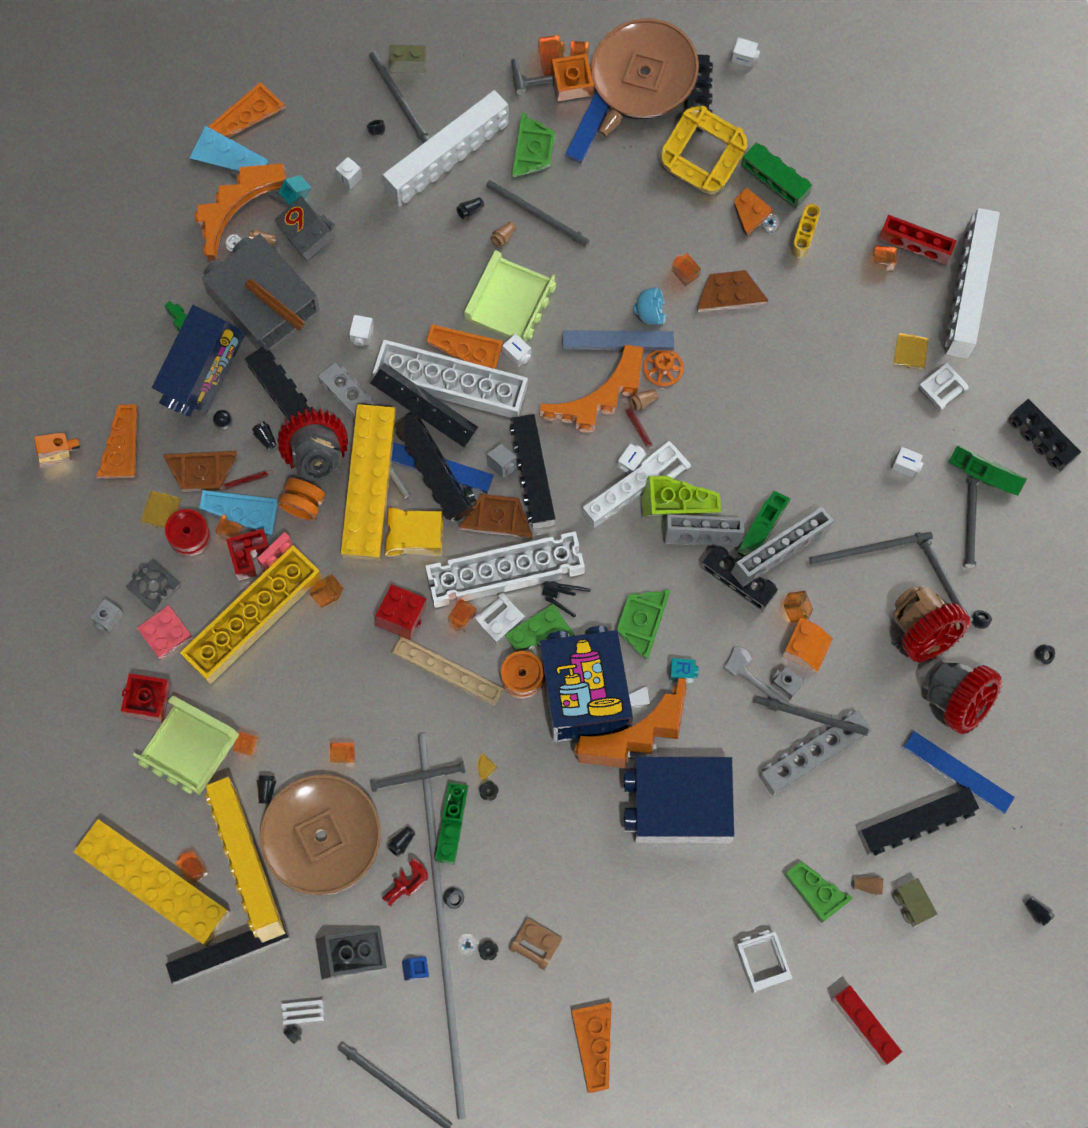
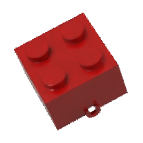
(400, 612)
(145, 697)

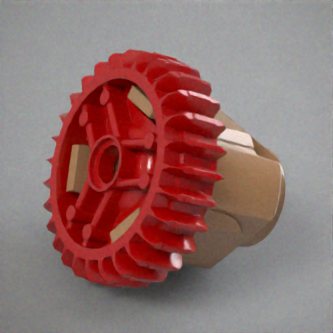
(928, 623)

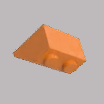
(572, 77)
(808, 645)

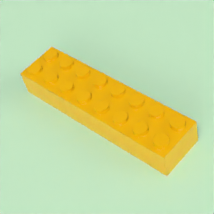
(368, 482)
(251, 615)
(244, 860)
(152, 882)

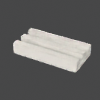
(302, 1012)

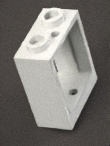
(774, 980)

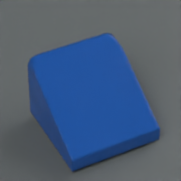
(415, 968)

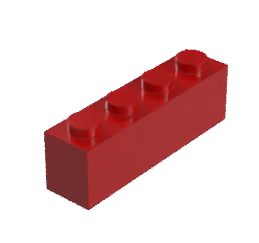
(866, 1025)

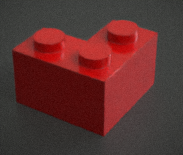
(244, 549)

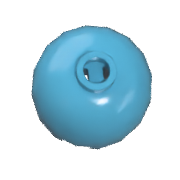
(650, 306)

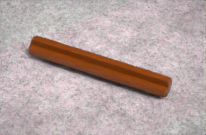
(275, 304)

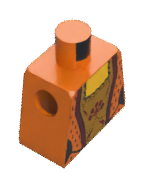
(54, 448)

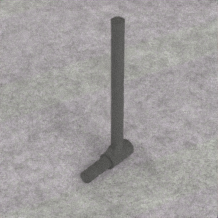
(522, 83)

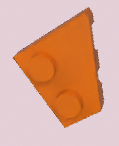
(751, 210)

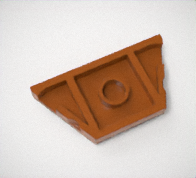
(730, 291)
(201, 470)
(497, 516)

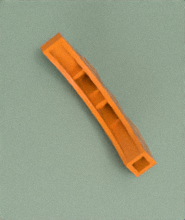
(251, 183)
(584, 410)

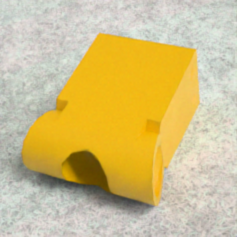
(414, 533)

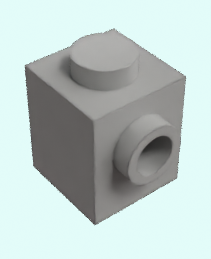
(502, 461)
(106, 616)
(787, 682)

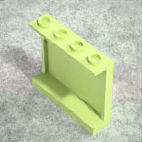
(509, 298)
(187, 747)

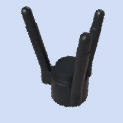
(552, 590)

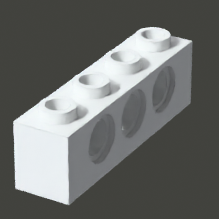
(616, 497)

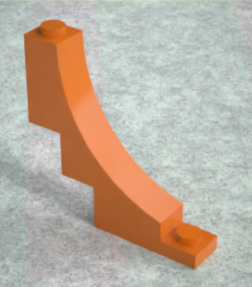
(613, 748)

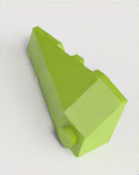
(669, 496)

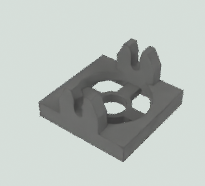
(162, 595)

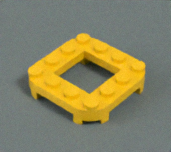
(716, 127)

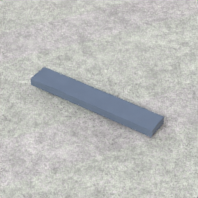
(617, 340)

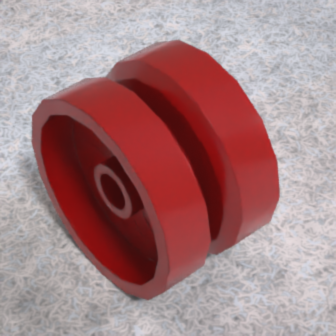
(187, 532)

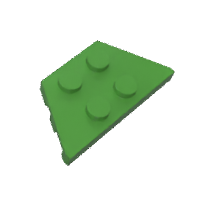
(533, 147)
(642, 619)

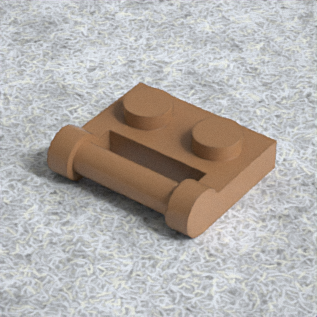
(539, 938)

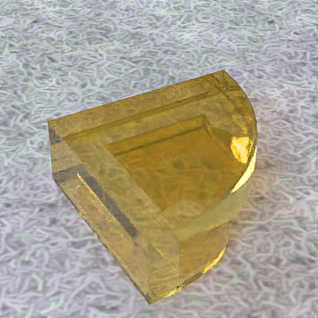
(485, 767)

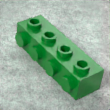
(776, 174)

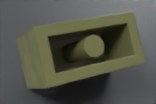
(407, 58)
(914, 902)

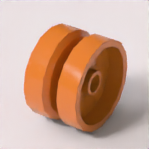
(301, 499)
(514, 666)

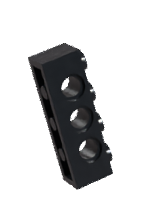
(703, 83)
(1045, 426)
(758, 599)

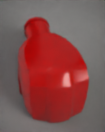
(405, 886)

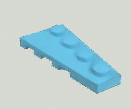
(224, 152)
(242, 509)

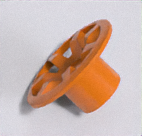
(664, 366)

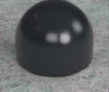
(377, 130)
(222, 419)
(980, 623)
(1040, 651)
(449, 893)

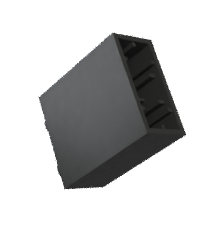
(262, 263)

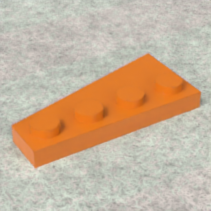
(249, 110)
(466, 346)
(121, 447)
(593, 1037)

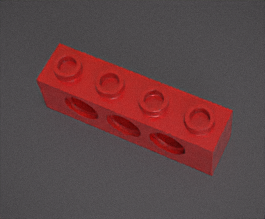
(917, 239)

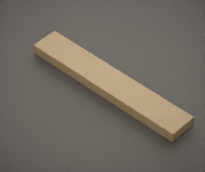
(447, 671)

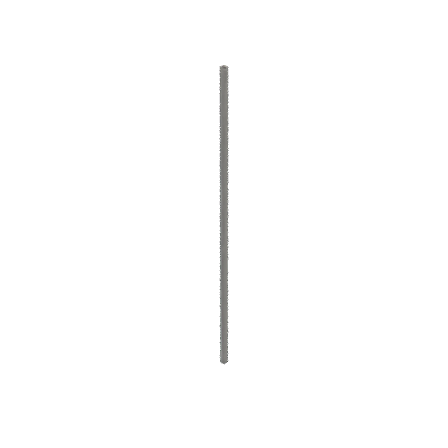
(442, 932)

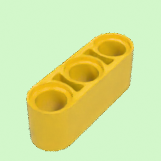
(804, 238)

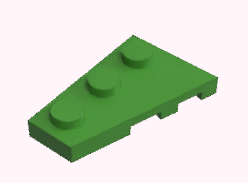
(537, 628)
(818, 894)

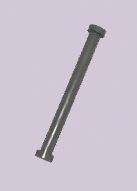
(972, 522)
(942, 574)
(417, 776)

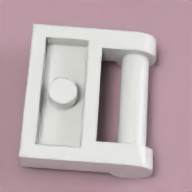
(939, 382)
(664, 458)
(504, 622)

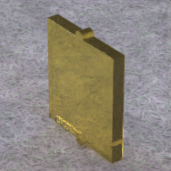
(911, 351)
(160, 508)

